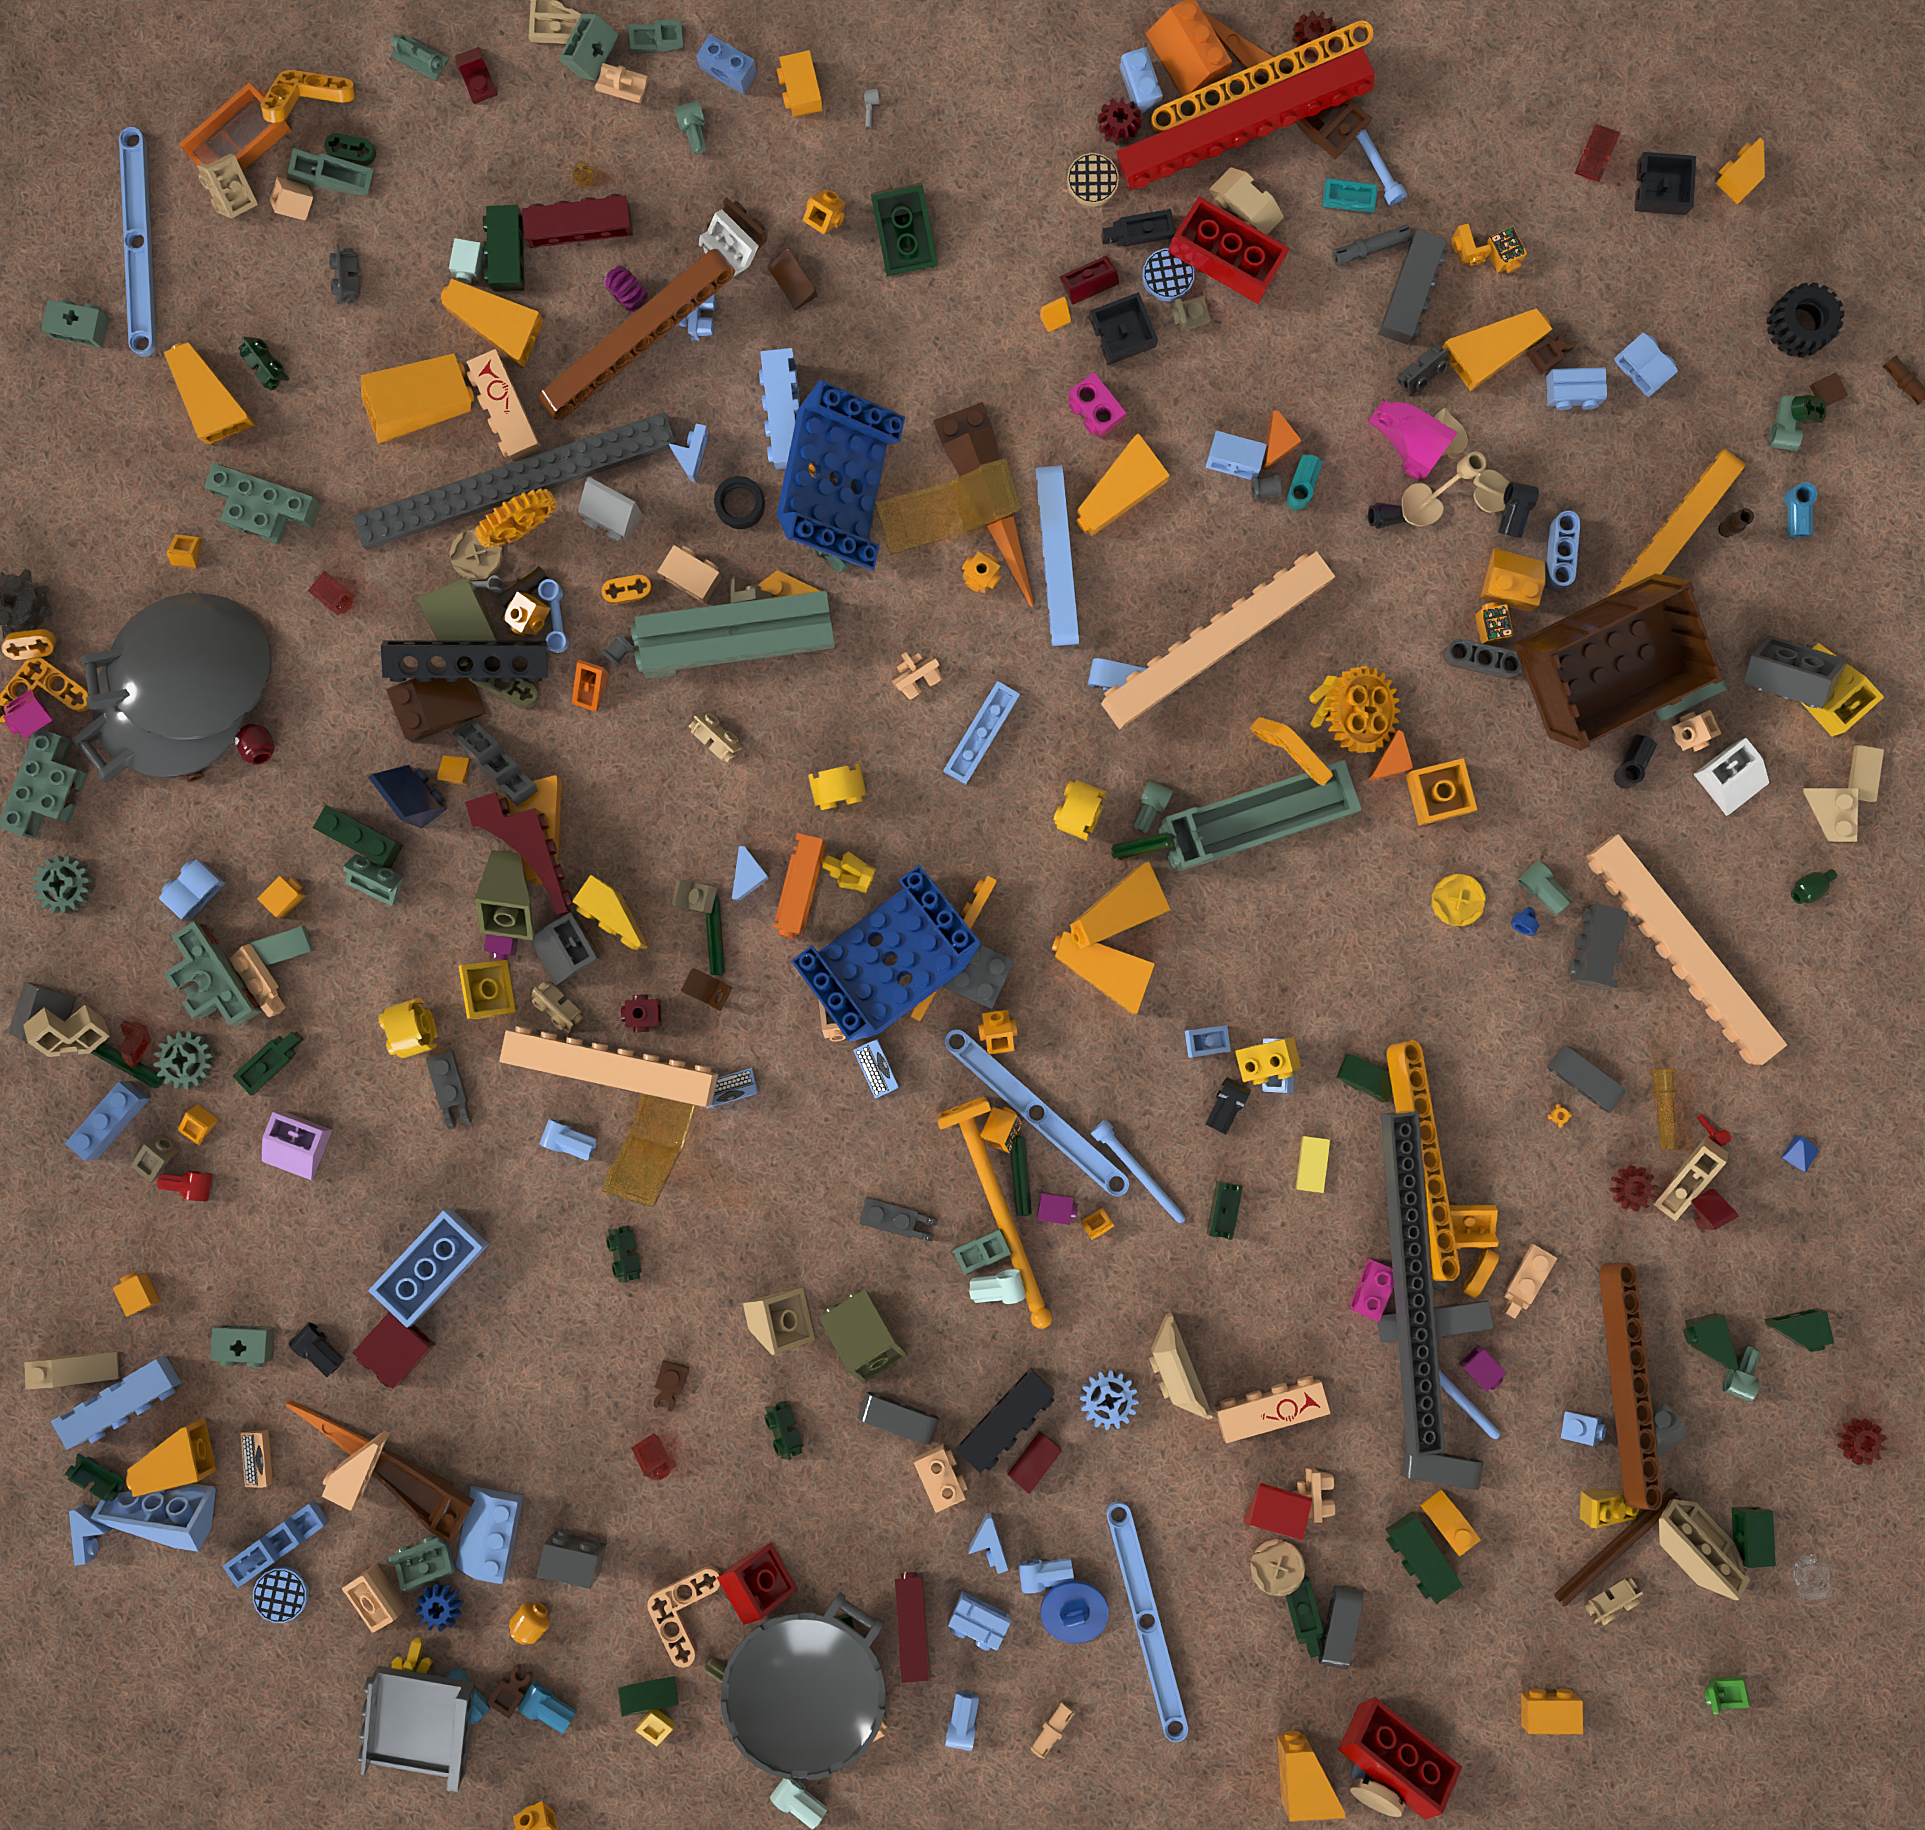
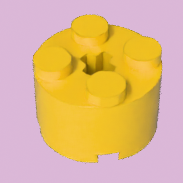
(836, 786)
(1080, 809)
(408, 1028)

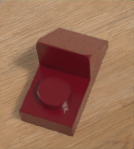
(476, 75)
(1712, 1210)

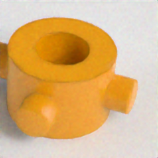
(1559, 1115)

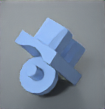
(698, 325)

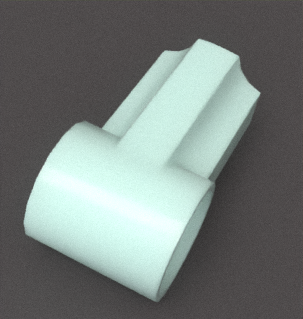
(1003, 1286)
(794, 1798)

